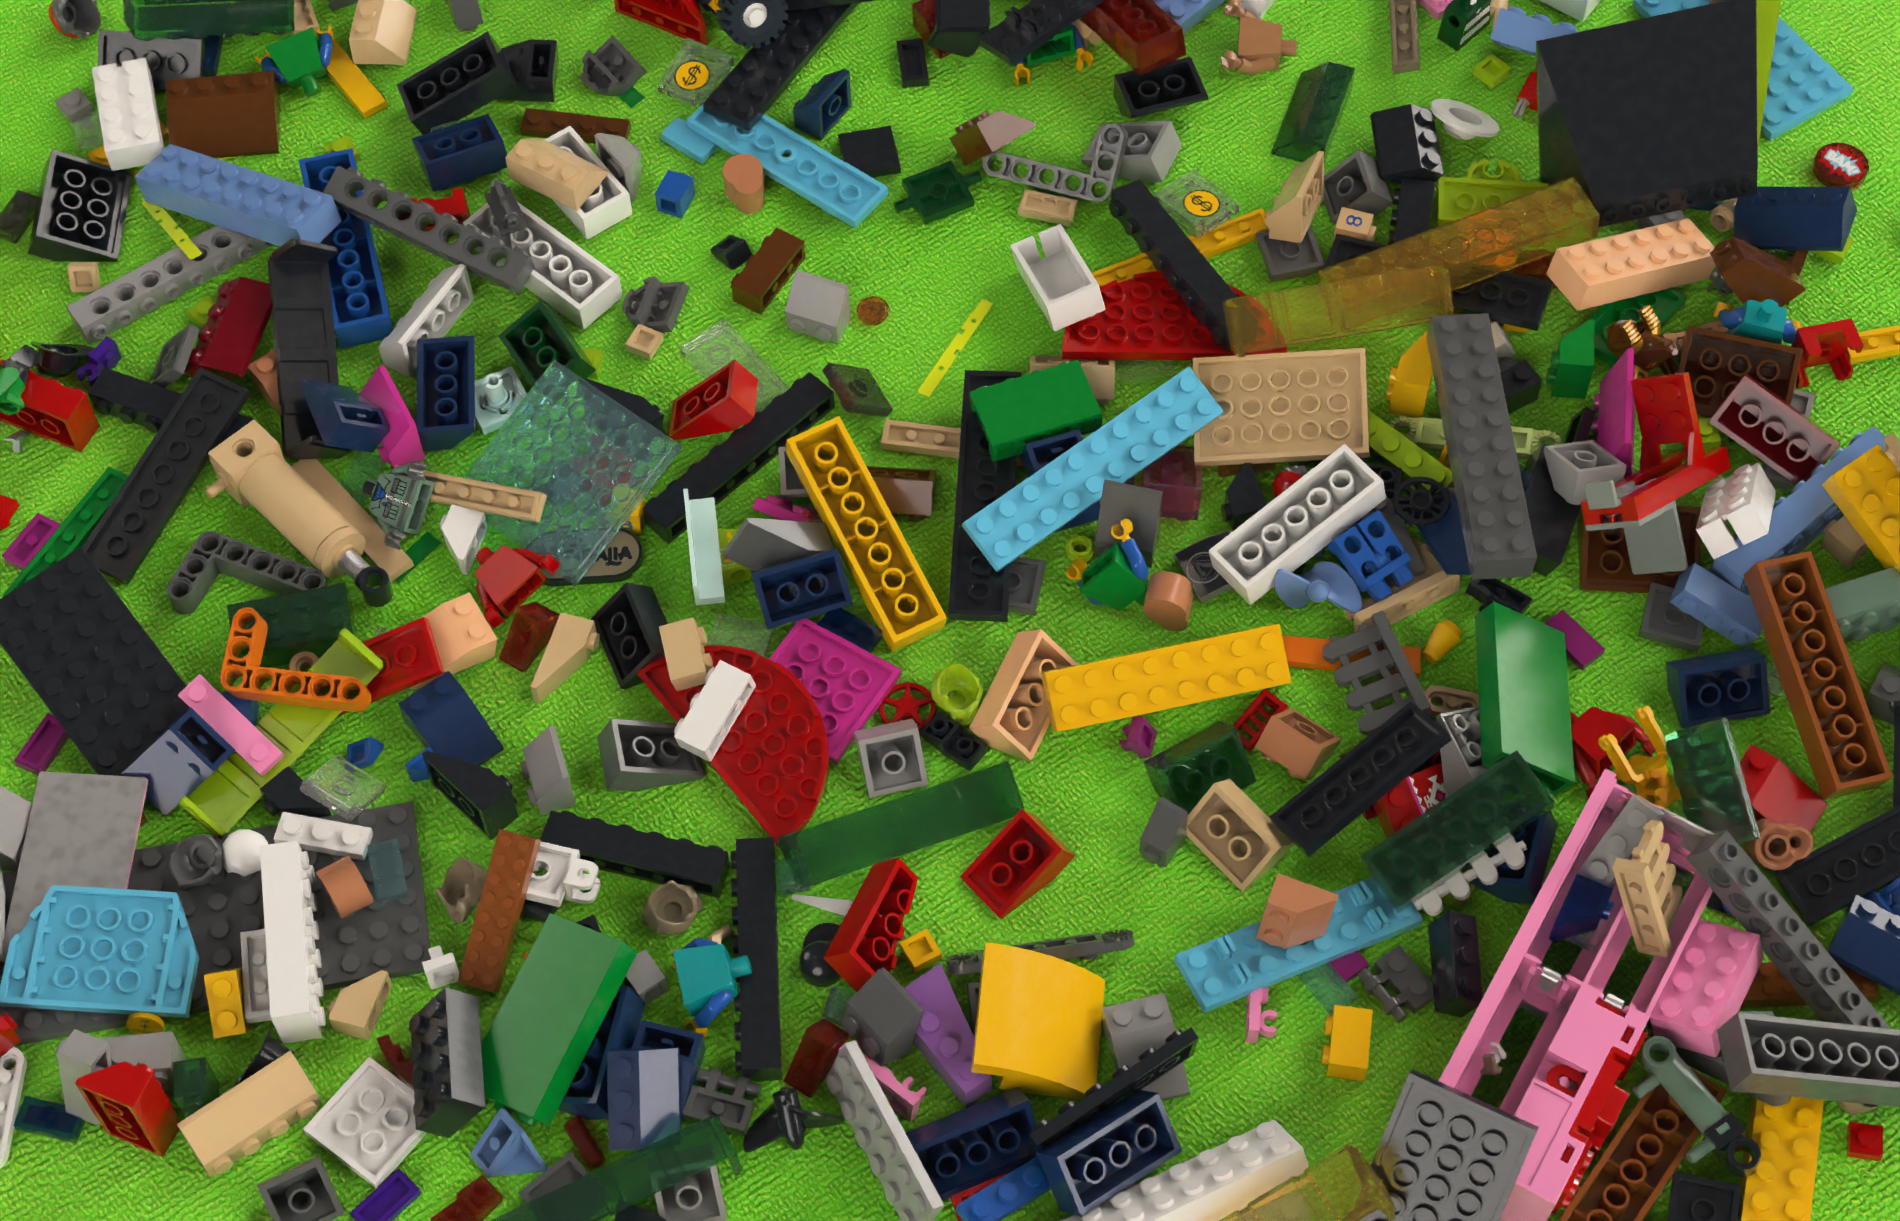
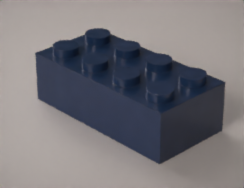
(1109, 1152)

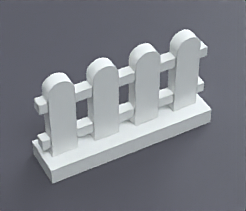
(1483, 868)

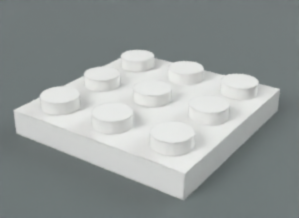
(368, 1123)

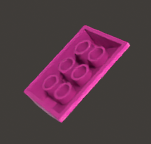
(1617, 411)

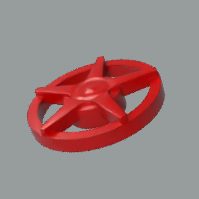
(908, 706)

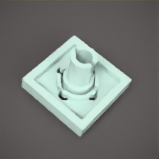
(496, 395)

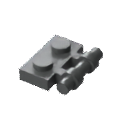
(1404, 977)
(732, 1110)

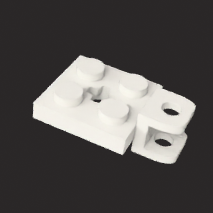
(562, 877)

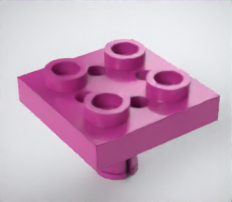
(783, 510)

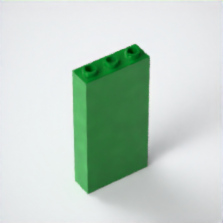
(1524, 694)
(551, 1018)

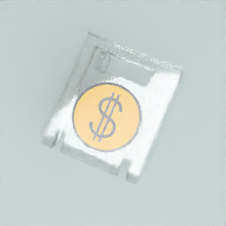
(692, 76)
(1198, 205)

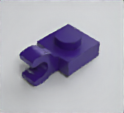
(103, 356)

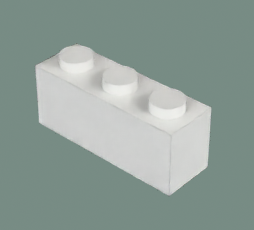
(714, 710)

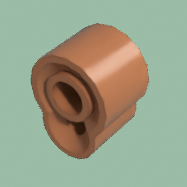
(744, 182)
(1169, 600)
(1779, 844)
(345, 887)

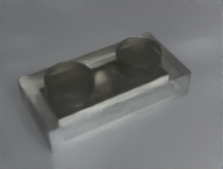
(17, 216)

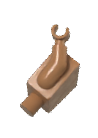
(1257, 43)

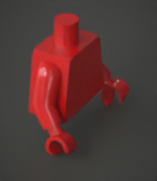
(509, 579)
(1588, 755)

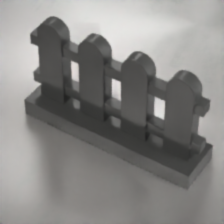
(1377, 662)

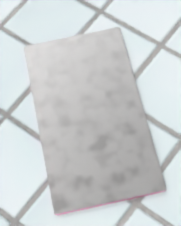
(76, 836)

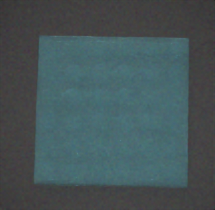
(586, 458)

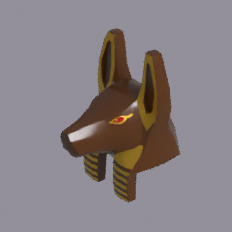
(1646, 339)

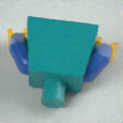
(1758, 321)
(707, 980)

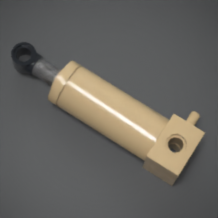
(256, 474)

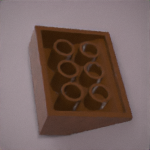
(225, 114)
(1720, 359)
(1606, 560)

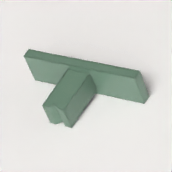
(17, 439)

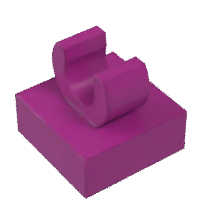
(1140, 737)

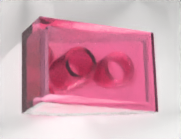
(1179, 481)

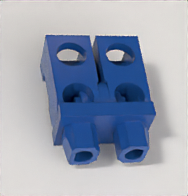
(1372, 554)

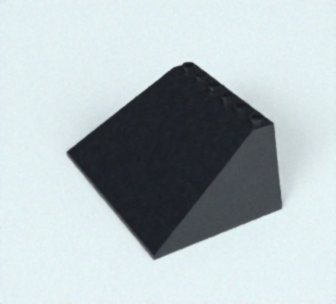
(1652, 110)

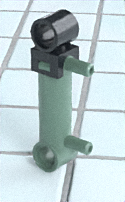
(1720, 1129)

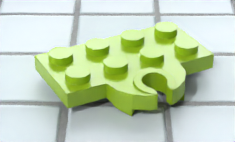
(1479, 190)

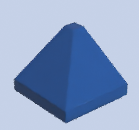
(364, 752)
(416, 767)

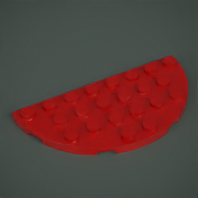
(1143, 323)
(776, 746)

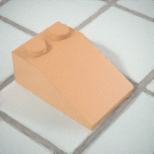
(460, 635)

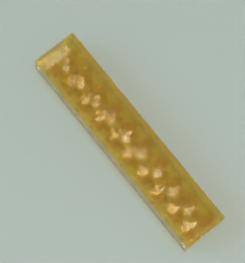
(1488, 239)

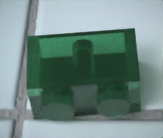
(194, 1085)

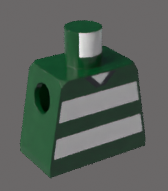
(1463, 21)

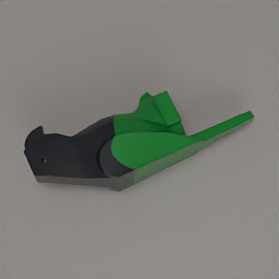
(15, 377)

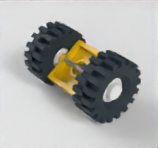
(749, 20)

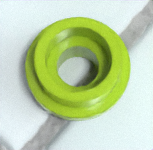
(1080, 542)

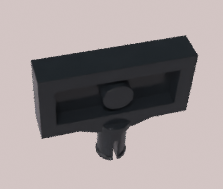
(1494, 590)

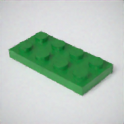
(1663, 302)

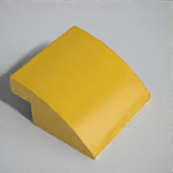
(1037, 1023)

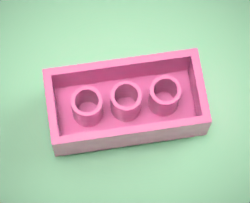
(1707, 986)

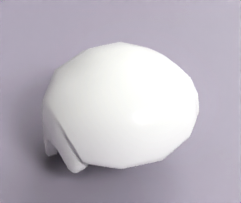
(242, 852)

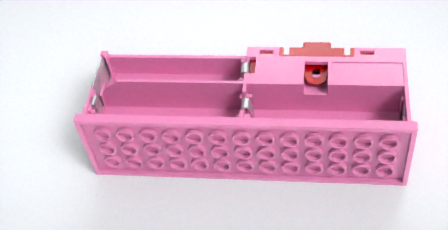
(1584, 1039)

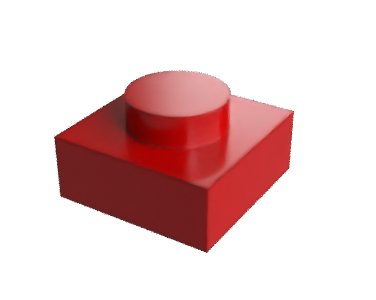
(1864, 1141)

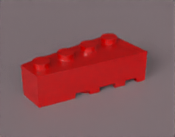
(873, 924)

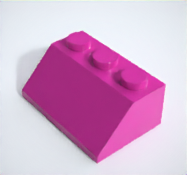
(402, 441)

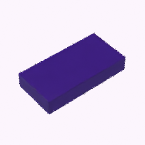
(387, 1200)

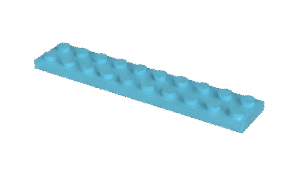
(1077, 476)

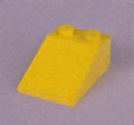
(1411, 381)

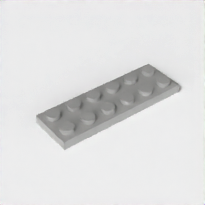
(882, 1137)

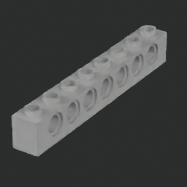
(160, 282)

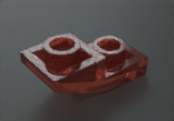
(399, 1066)
(472, 1202)

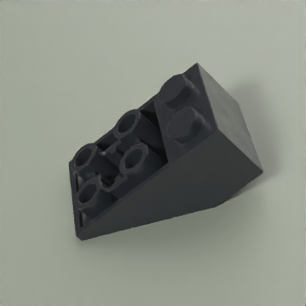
(534, 69)

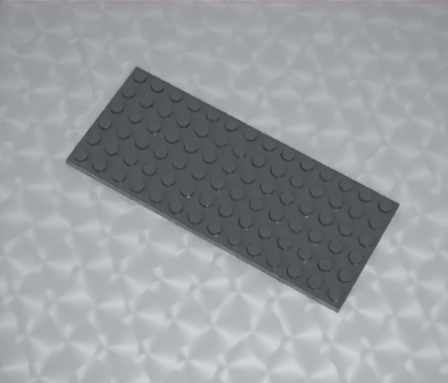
(373, 939)

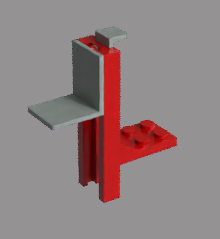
(1647, 498)

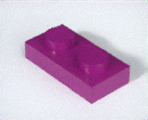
(30, 541)

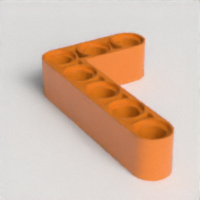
(282, 680)

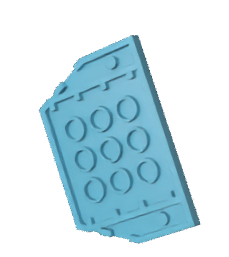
(103, 954)

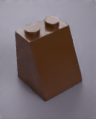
(1756, 273)

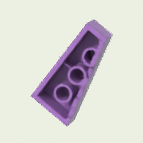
(946, 1037)

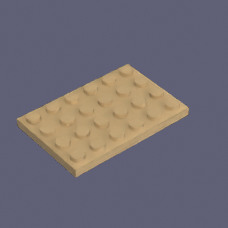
(1284, 407)

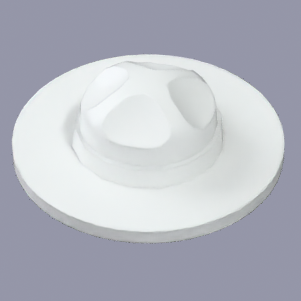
(1463, 120)

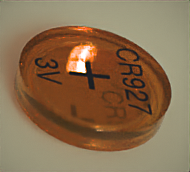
(872, 310)

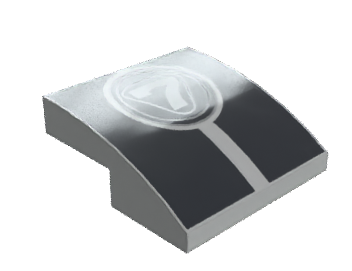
(1199, 569)

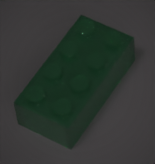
(300, 622)

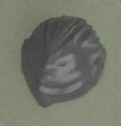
(196, 860)

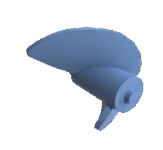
(1323, 583)

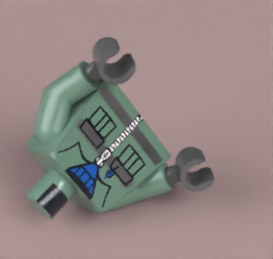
(400, 500)

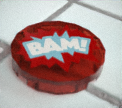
(1840, 165)

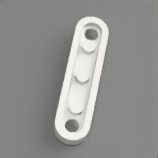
(10, 1093)

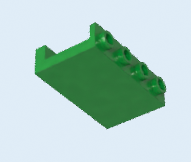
(1035, 408)

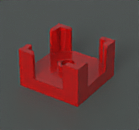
(1826, 345)

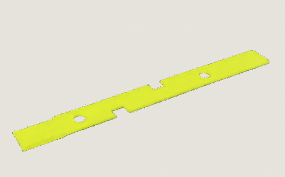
(168, 225)
(957, 343)

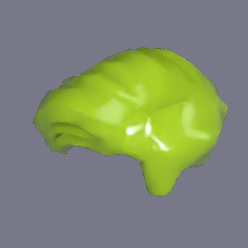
(957, 692)

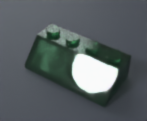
(1314, 112)
(1712, 780)

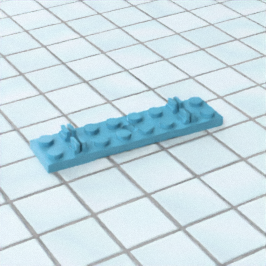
(808, 171)
(1242, 963)

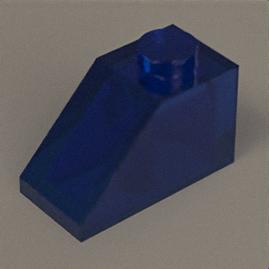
(1582, 909)

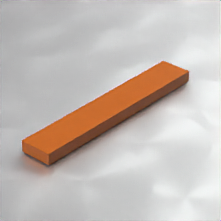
(1307, 653)

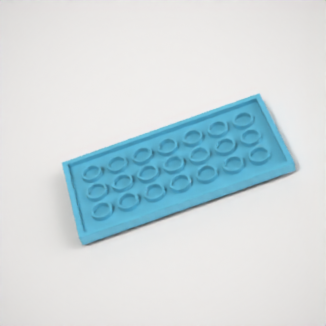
(1799, 78)

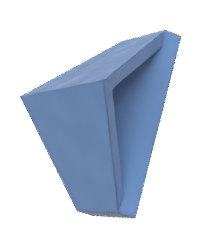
(506, 1149)

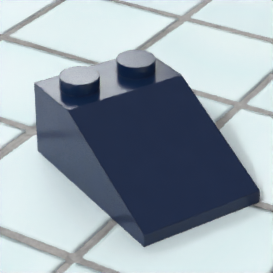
(450, 722)

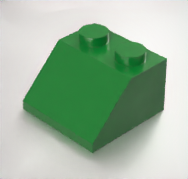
(1573, 363)

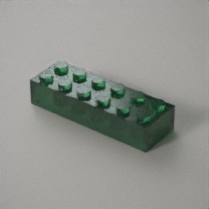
(206, 17)
(1457, 831)

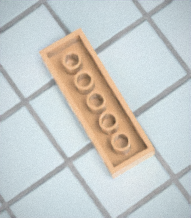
(1632, 264)

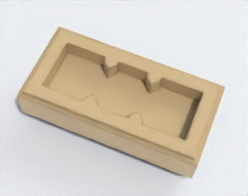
(304, 16)
(1047, 207)

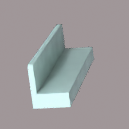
(704, 550)

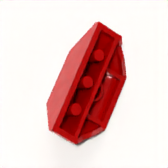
(673, 16)

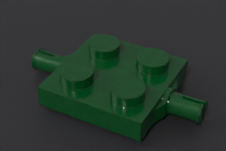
(938, 192)

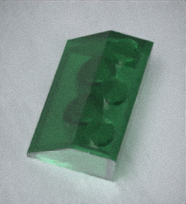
(1193, 765)

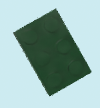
(541, 338)

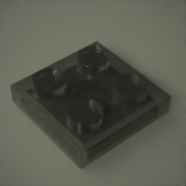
(857, 390)

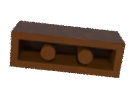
(768, 270)

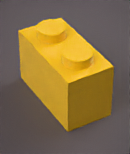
(226, 1002)
(1348, 1042)

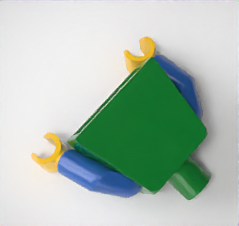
(1061, 45)
(300, 59)
(1116, 575)

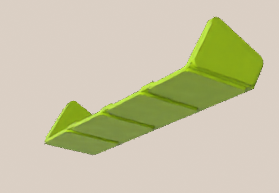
(235, 785)

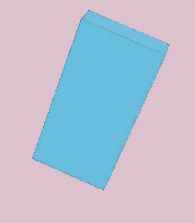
(688, 141)

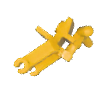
(1647, 773)

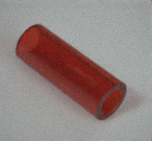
(584, 1143)

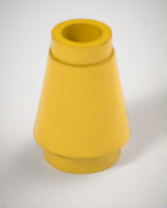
(1441, 641)

